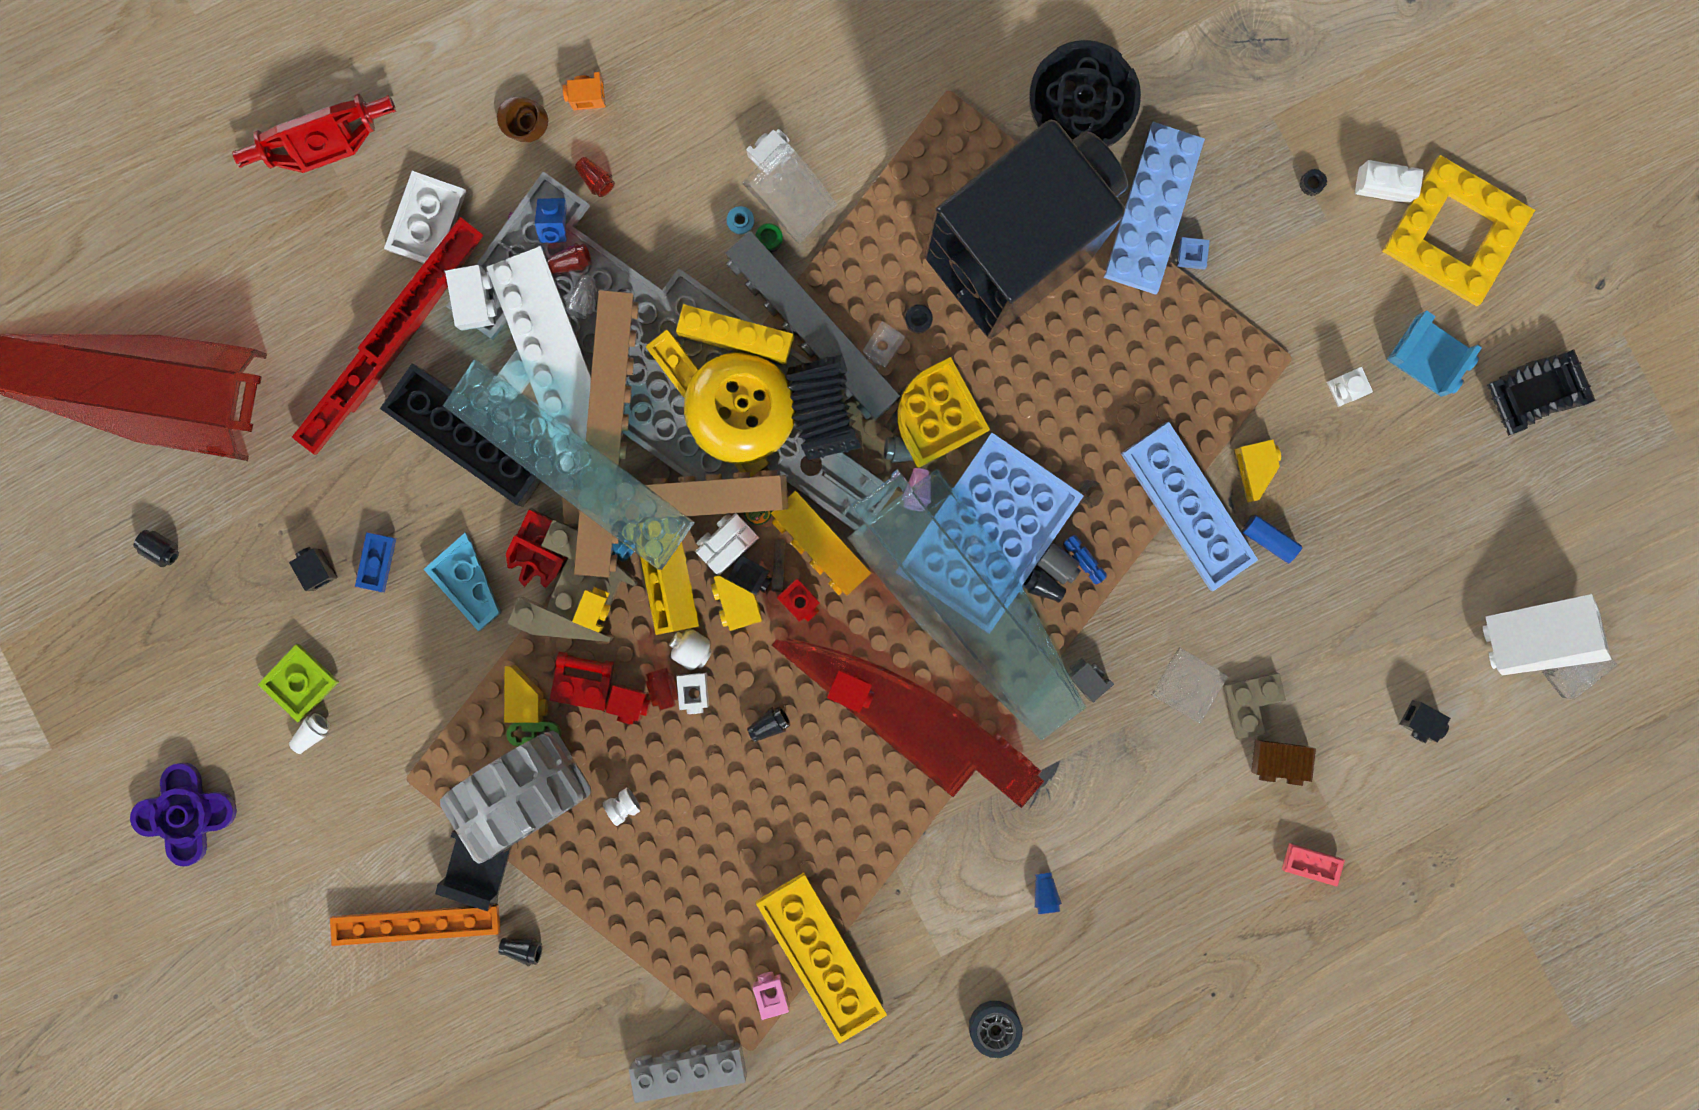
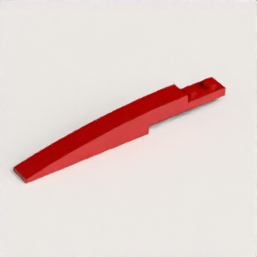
(388, 337)

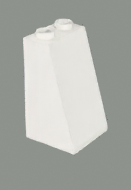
(1547, 636)

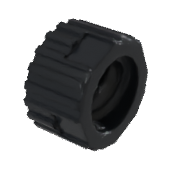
(1322, 182)

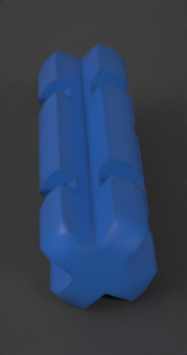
(1086, 560)

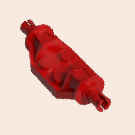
(316, 137)

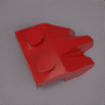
(528, 553)

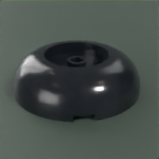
(1086, 64)

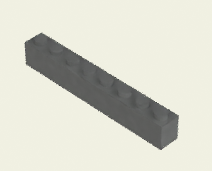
(809, 323)

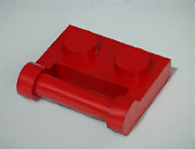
(580, 690)

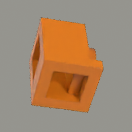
(585, 92)

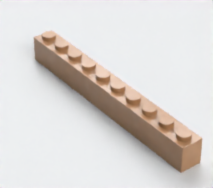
(607, 417)

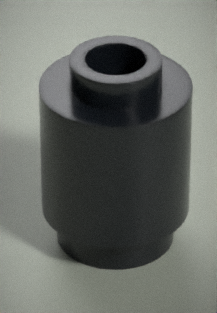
(156, 548)

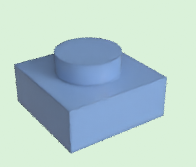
(1193, 253)

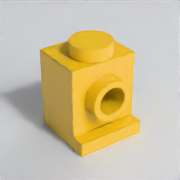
(592, 609)

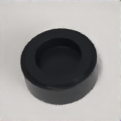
(918, 318)

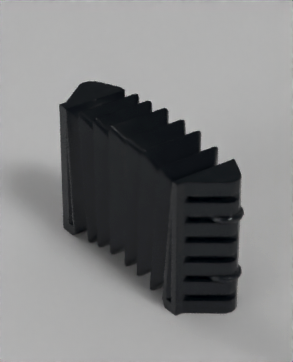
(1539, 390)
(822, 408)

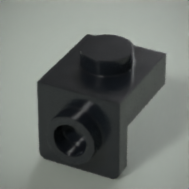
(750, 576)

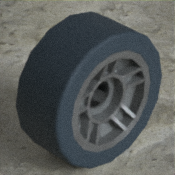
(1003, 1041)

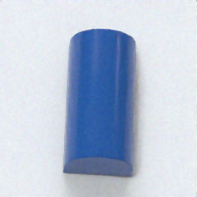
(1271, 539)

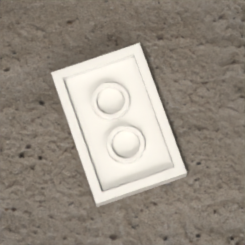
(424, 217)

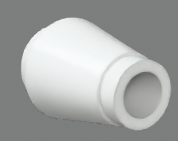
(309, 733)

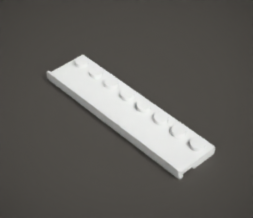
(544, 337)

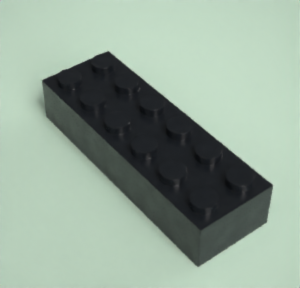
(419, 407)

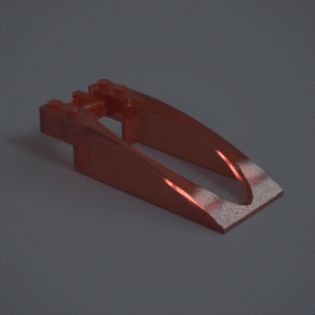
(921, 724)

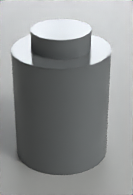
(1059, 564)

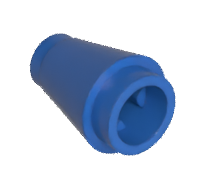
(1046, 894)

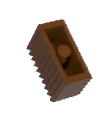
(1283, 760)

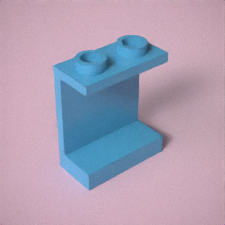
(1433, 356)

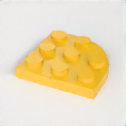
(938, 413)

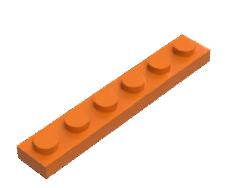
(414, 925)

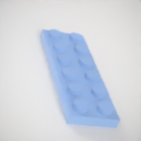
(1154, 208)
(1189, 506)

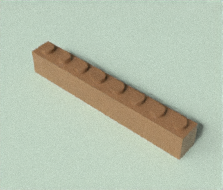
(714, 494)

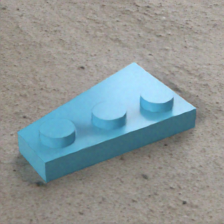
(464, 582)

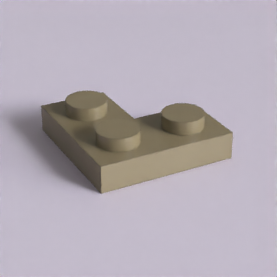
(1244, 702)

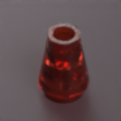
(595, 177)
(570, 259)

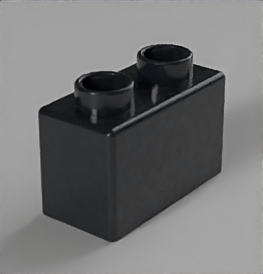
(1026, 224)

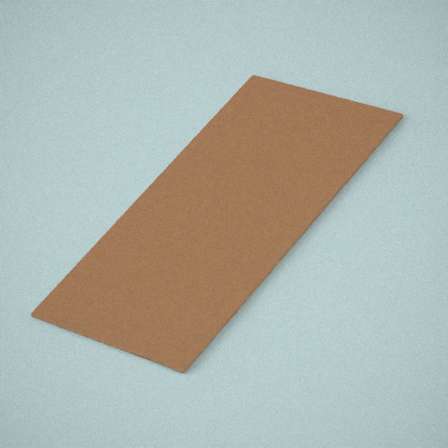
(830, 795)

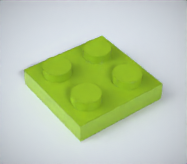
(298, 683)

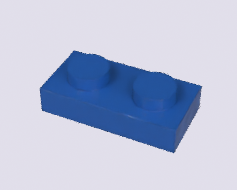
(375, 562)

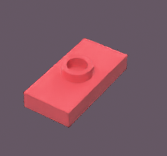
(1313, 864)

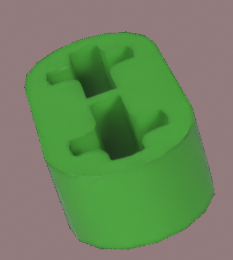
(530, 727)

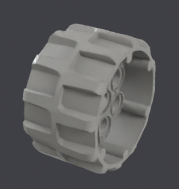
(515, 796)

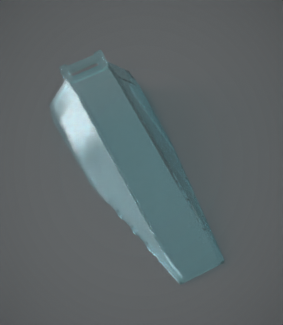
(966, 596)

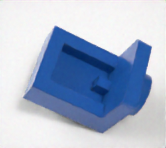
(551, 220)

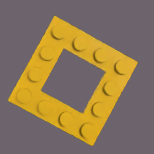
(1506, 212)

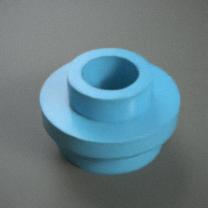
(740, 228)

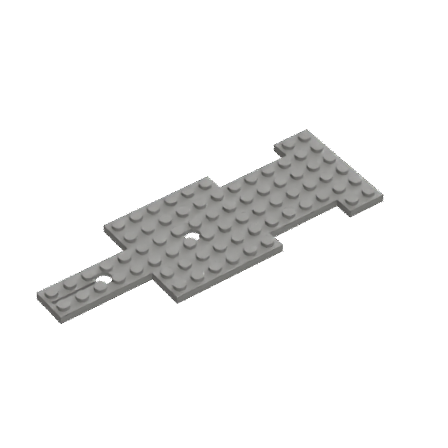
(655, 403)

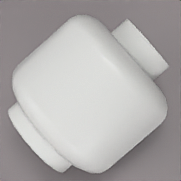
(690, 649)

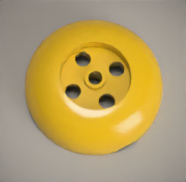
(732, 438)

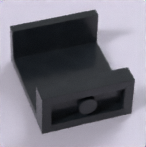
(472, 881)

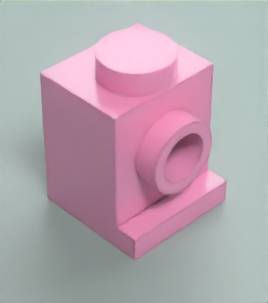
(770, 1005)

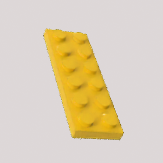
(821, 958)

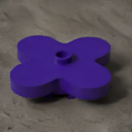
(163, 815)

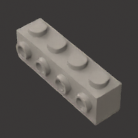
(687, 1071)

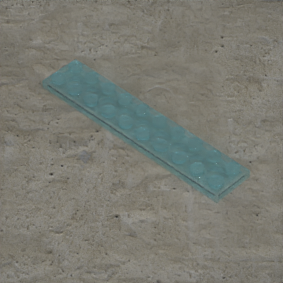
(568, 464)

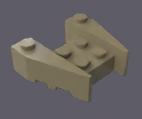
(558, 615)

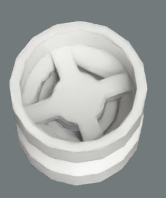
(620, 807)

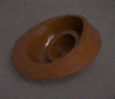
(522, 119)

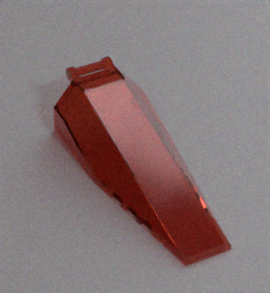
(136, 386)

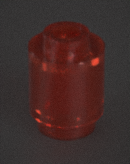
(661, 688)

